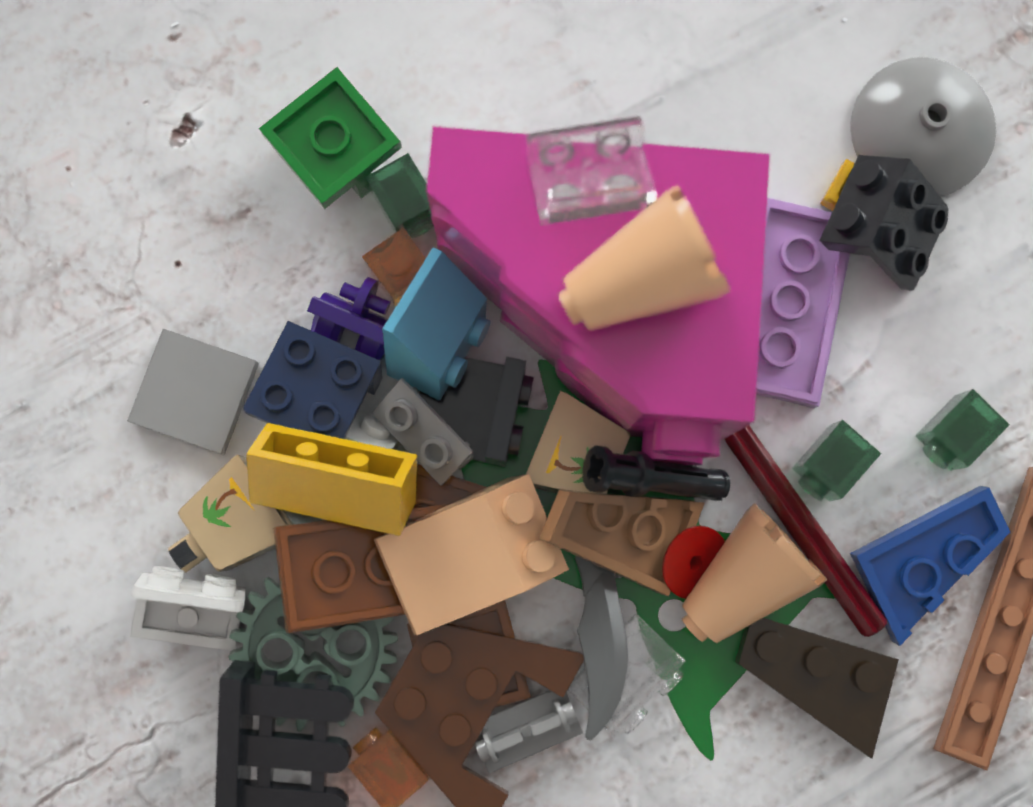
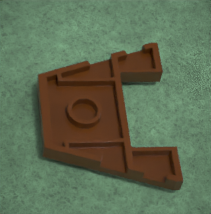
(449, 694)

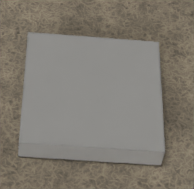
(193, 391)

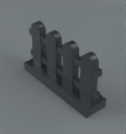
(243, 747)

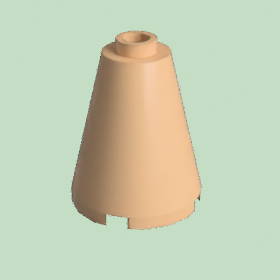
(645, 268)
(749, 579)

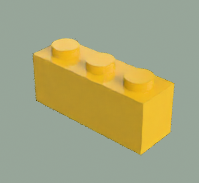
(332, 478)

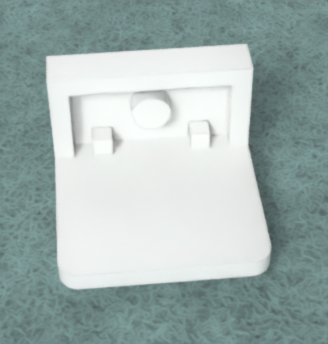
(187, 609)

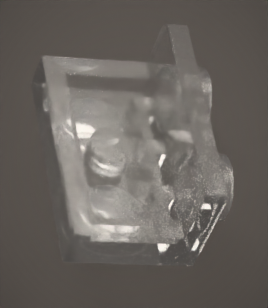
(589, 170)
(650, 669)

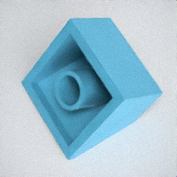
(435, 327)

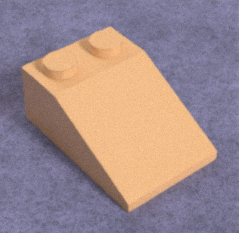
(471, 554)

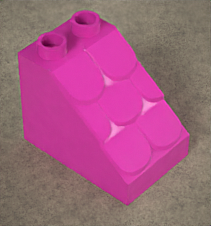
(662, 377)

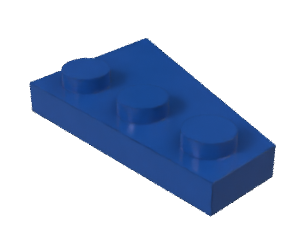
(926, 557)

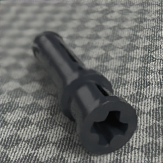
(640, 474)

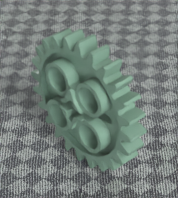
(364, 664)

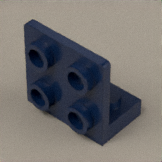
(313, 383)

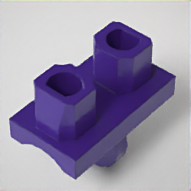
(335, 315)

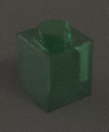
(402, 196)
(961, 431)
(835, 462)

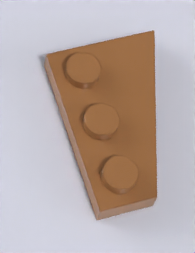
(620, 531)

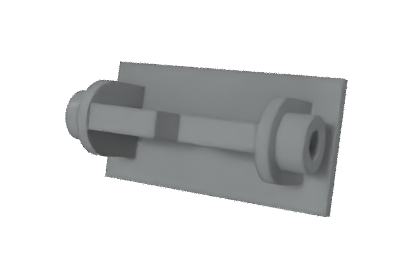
(423, 432)
(526, 730)

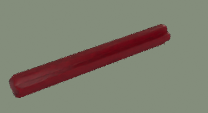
(806, 531)

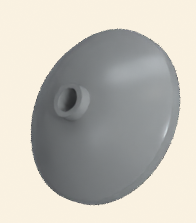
(894, 121)

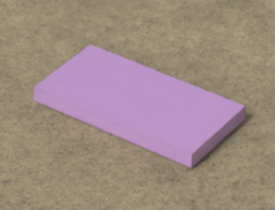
(797, 304)

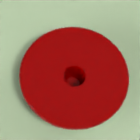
(689, 558)

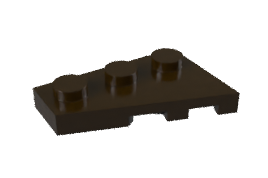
(824, 677)

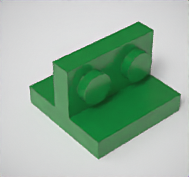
(331, 138)

